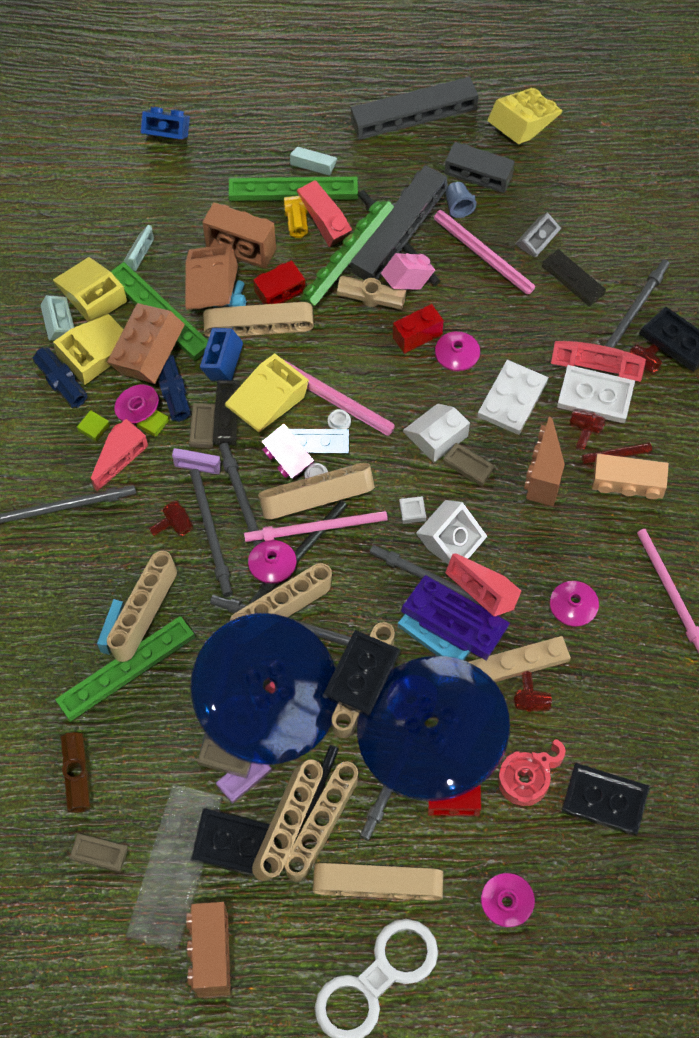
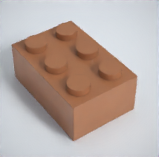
(250, 236)
(146, 343)
(209, 949)

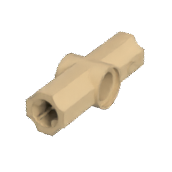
(360, 290)

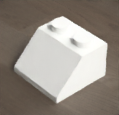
(438, 430)
(451, 531)

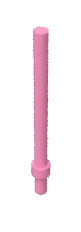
(269, 533)
(692, 631)

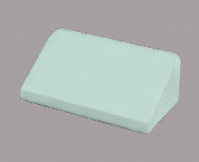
(313, 161)
(139, 248)
(56, 316)

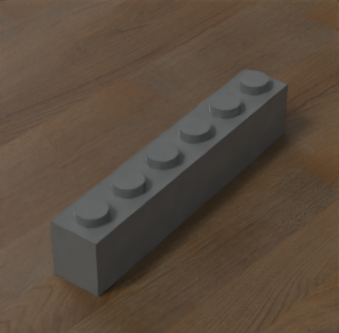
(414, 108)
(400, 223)

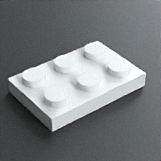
(596, 393)
(512, 397)

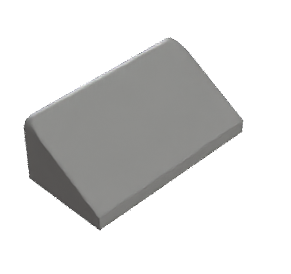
(538, 235)

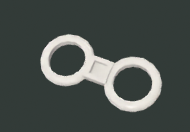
(376, 979)

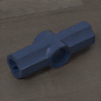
(60, 377)
(174, 391)

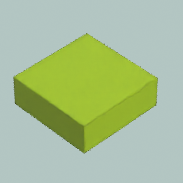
(154, 423)
(93, 425)

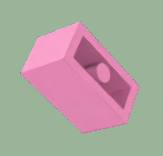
(408, 271)

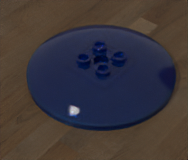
(231, 694)
(438, 759)

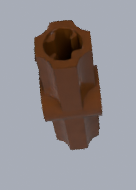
(76, 787)

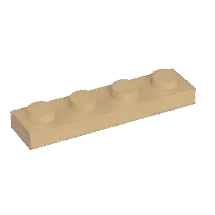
(526, 658)

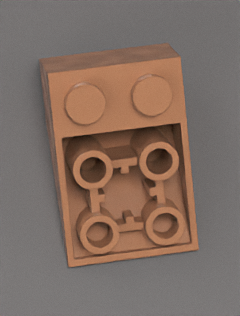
(210, 276)
(546, 467)

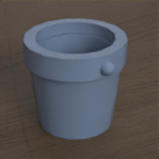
(459, 200)

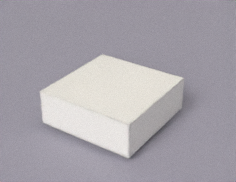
(412, 510)

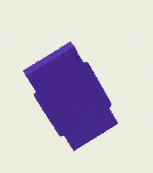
(454, 618)

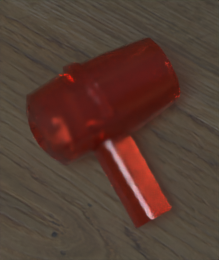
(652, 361)
(588, 423)
(175, 517)
(531, 699)

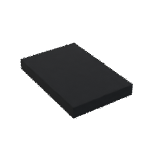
(674, 337)
(361, 673)
(605, 799)
(228, 842)

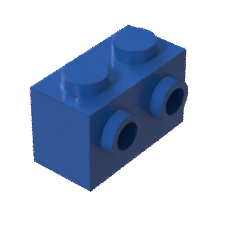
(164, 123)
(221, 354)

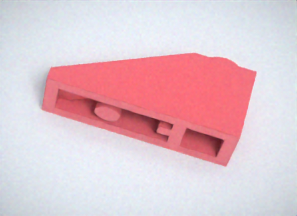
(324, 213)
(121, 448)
(486, 586)

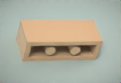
(630, 476)

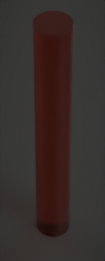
(621, 452)

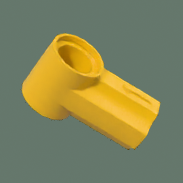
(296, 214)

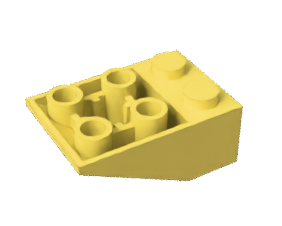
(523, 114)
(91, 289)
(88, 347)
(268, 393)

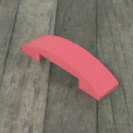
(599, 358)

